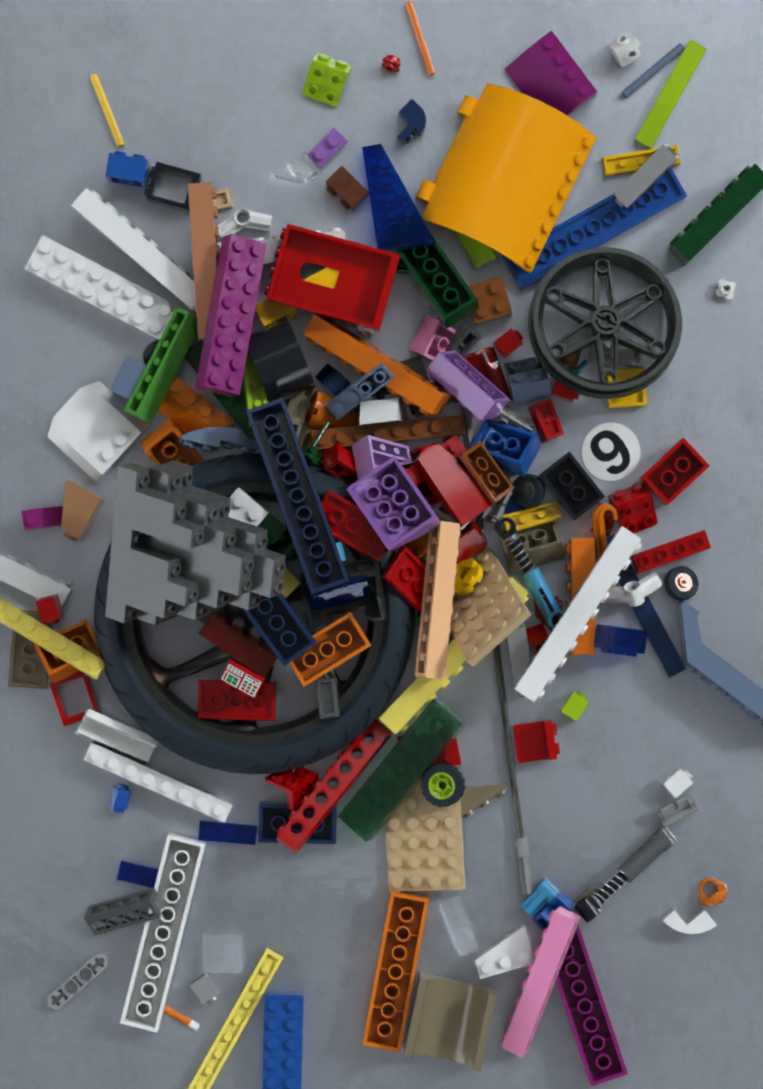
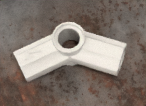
(255, 221)
(634, 591)

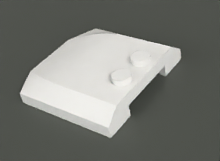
(95, 429)

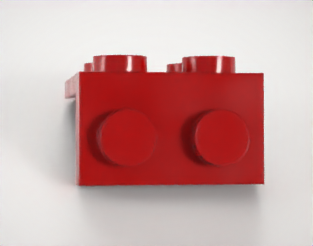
(634, 507)
(535, 741)

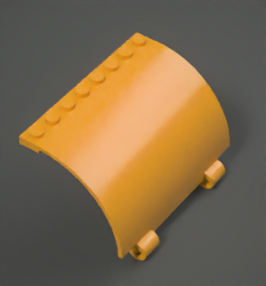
(507, 173)

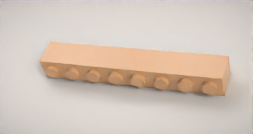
(437, 601)

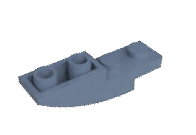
(359, 390)
(211, 438)

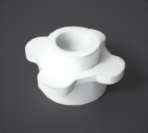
(726, 294)

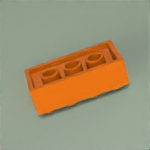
(190, 409)

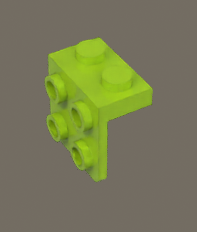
(326, 79)

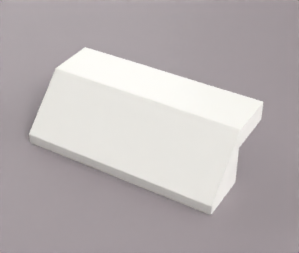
(116, 736)

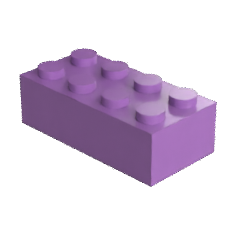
(467, 385)

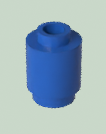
(119, 798)

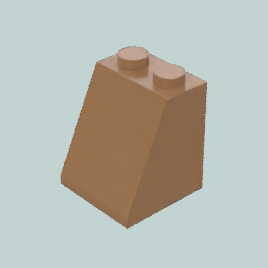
(78, 510)

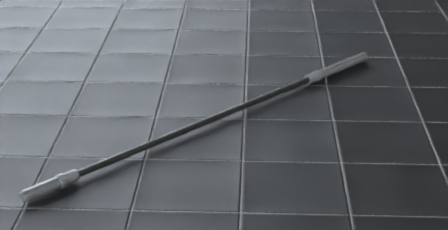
(521, 842)

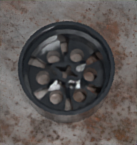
(280, 362)

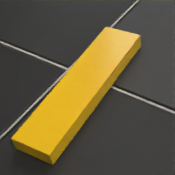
(630, 161)

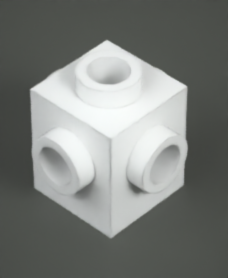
(625, 49)

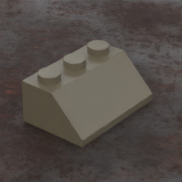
(541, 543)

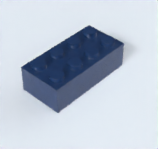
(275, 814)

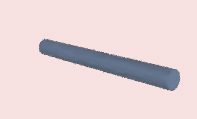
(653, 70)

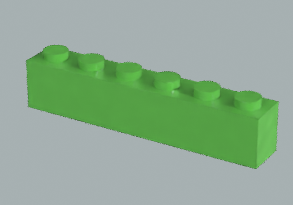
(163, 366)

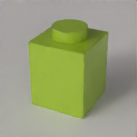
(574, 705)

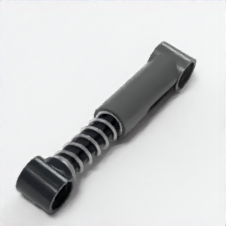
(659, 842)

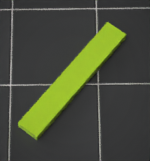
(670, 94)

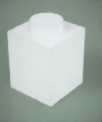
(678, 782)

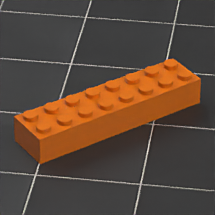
(365, 356)
(395, 971)

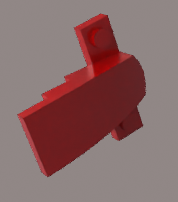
(449, 480)

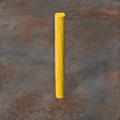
(107, 111)

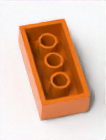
(333, 647)

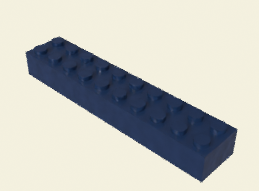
(297, 497)
(279, 624)

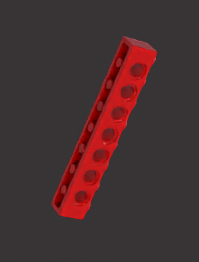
(295, 842)

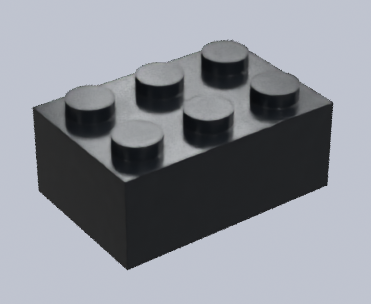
(571, 486)

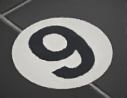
(611, 451)

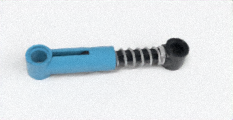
(532, 575)

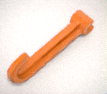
(599, 527)

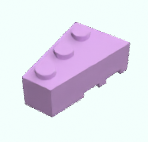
(373, 451)

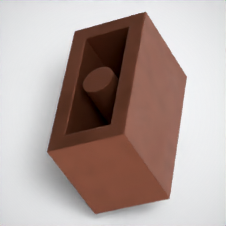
(346, 188)

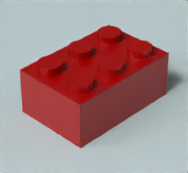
(674, 471)

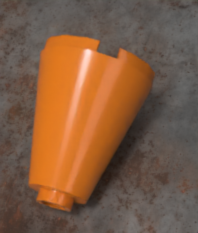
(320, 414)

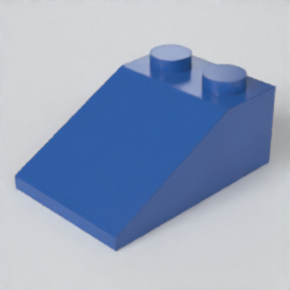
(509, 446)

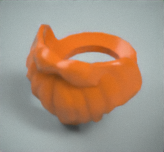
(717, 897)

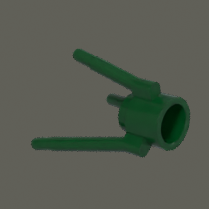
(310, 452)

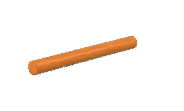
(420, 39)

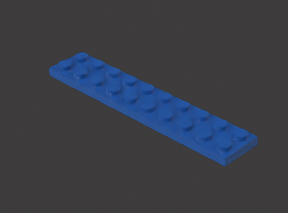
(599, 225)

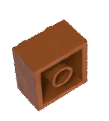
(492, 301)

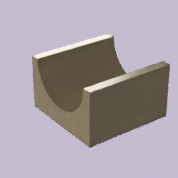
(450, 1020)

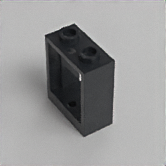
(150, 189)

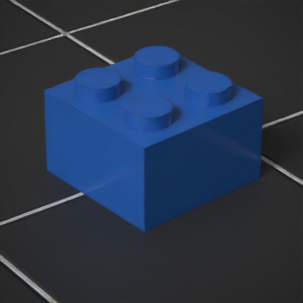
(128, 169)

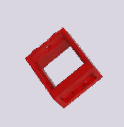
(93, 697)

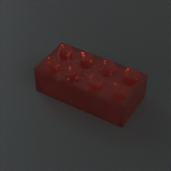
(238, 645)

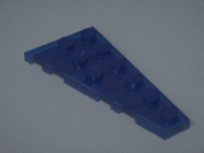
(393, 211)

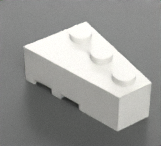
(506, 954)

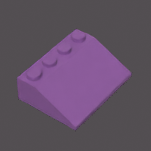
(393, 504)

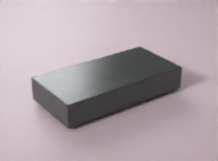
(327, 698)

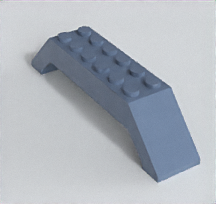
(714, 668)

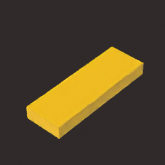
(534, 516)

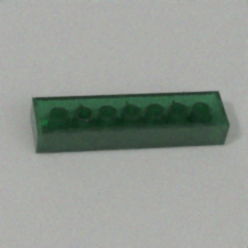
(402, 769)

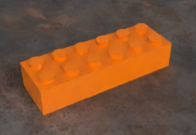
(580, 564)

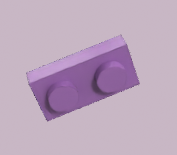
(327, 148)

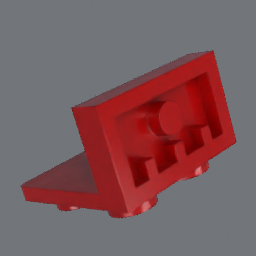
(295, 783)

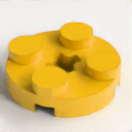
(467, 575)

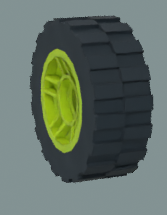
(454, 785)

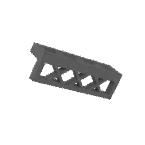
(119, 907)

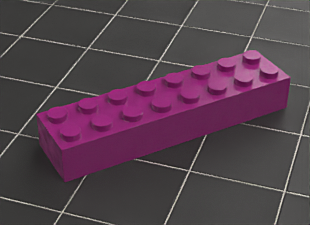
(231, 315)
(588, 1015)

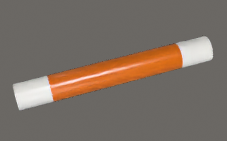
(181, 1018)

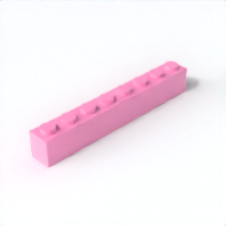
(540, 981)

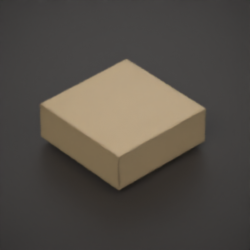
(223, 200)

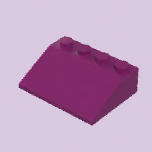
(551, 76)

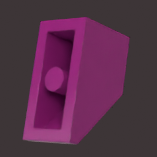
(42, 517)

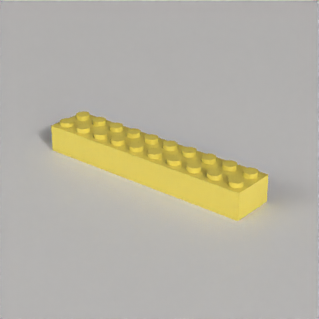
(424, 689)

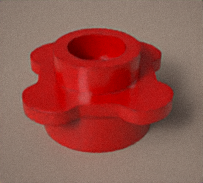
(391, 63)

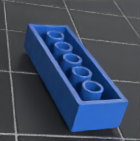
(283, 1040)

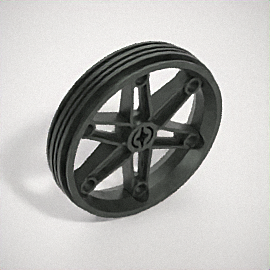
(657, 282)

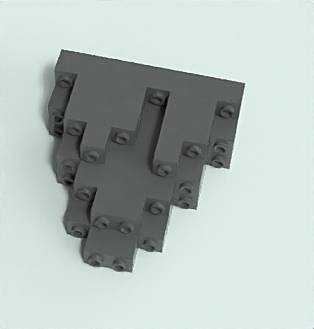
(181, 550)

